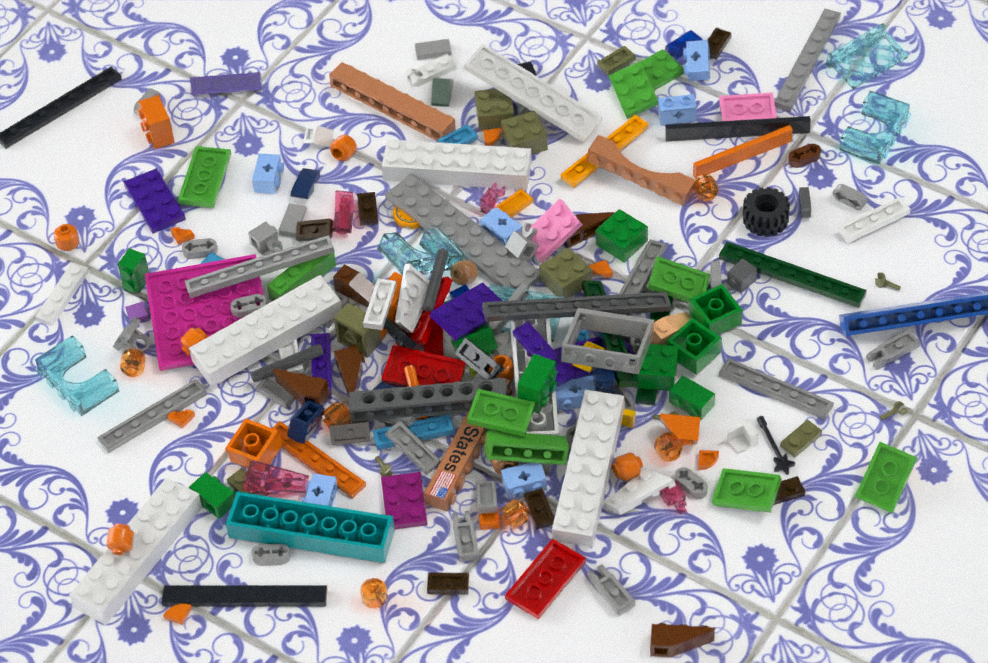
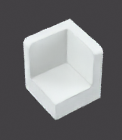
(318, 135)
(742, 437)

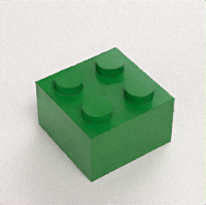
(621, 235)
(716, 310)
(696, 345)
(659, 367)
(538, 381)

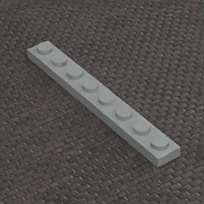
(807, 59)
(259, 266)

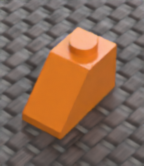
(683, 427)

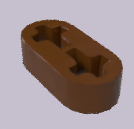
(804, 155)

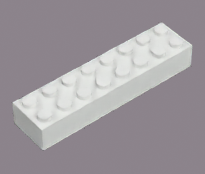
(457, 164)
(265, 330)
(547, 420)
(588, 468)
(155, 530)

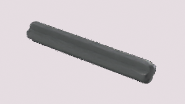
(435, 280)
(287, 362)

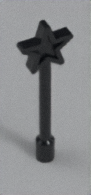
(782, 463)

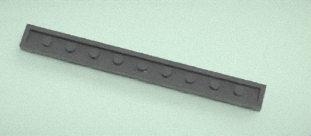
(568, 306)

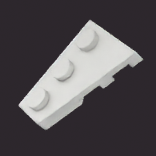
(411, 298)
(639, 488)

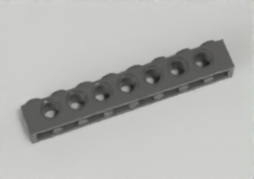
(419, 400)

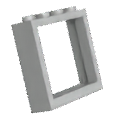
(612, 324)

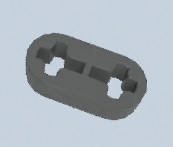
(804, 201)

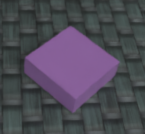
(137, 310)

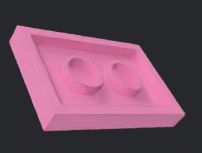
(747, 106)
(554, 229)

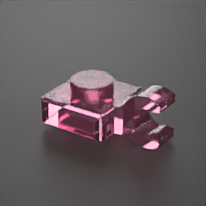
(488, 200)
(674, 496)

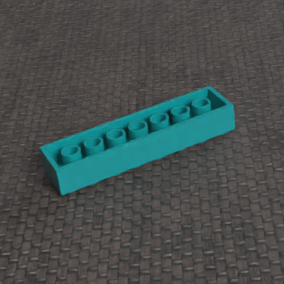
(310, 527)

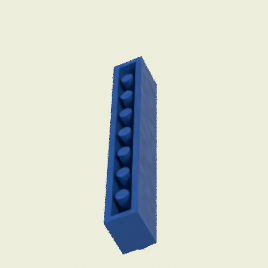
(914, 314)

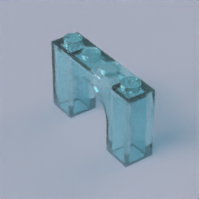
(876, 145)
(400, 252)
(80, 396)

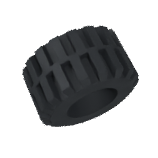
(766, 222)

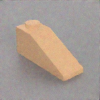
(668, 326)

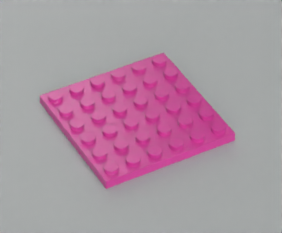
(176, 312)

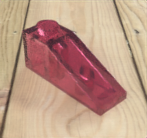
(343, 212)
(269, 480)

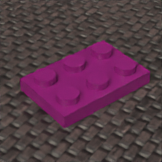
(404, 500)

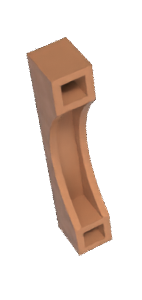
(669, 185)

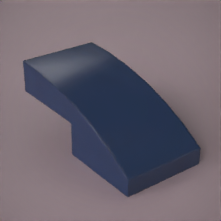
(305, 183)

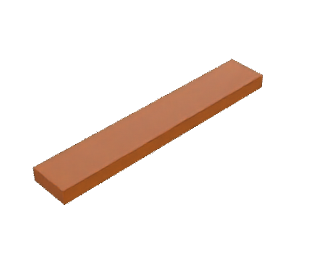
(743, 151)
(321, 462)

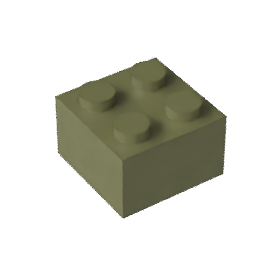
(492, 108)
(525, 132)
(565, 273)
(351, 331)

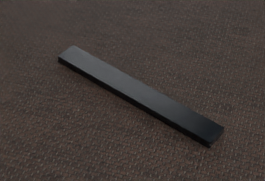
(59, 107)
(734, 128)
(245, 595)

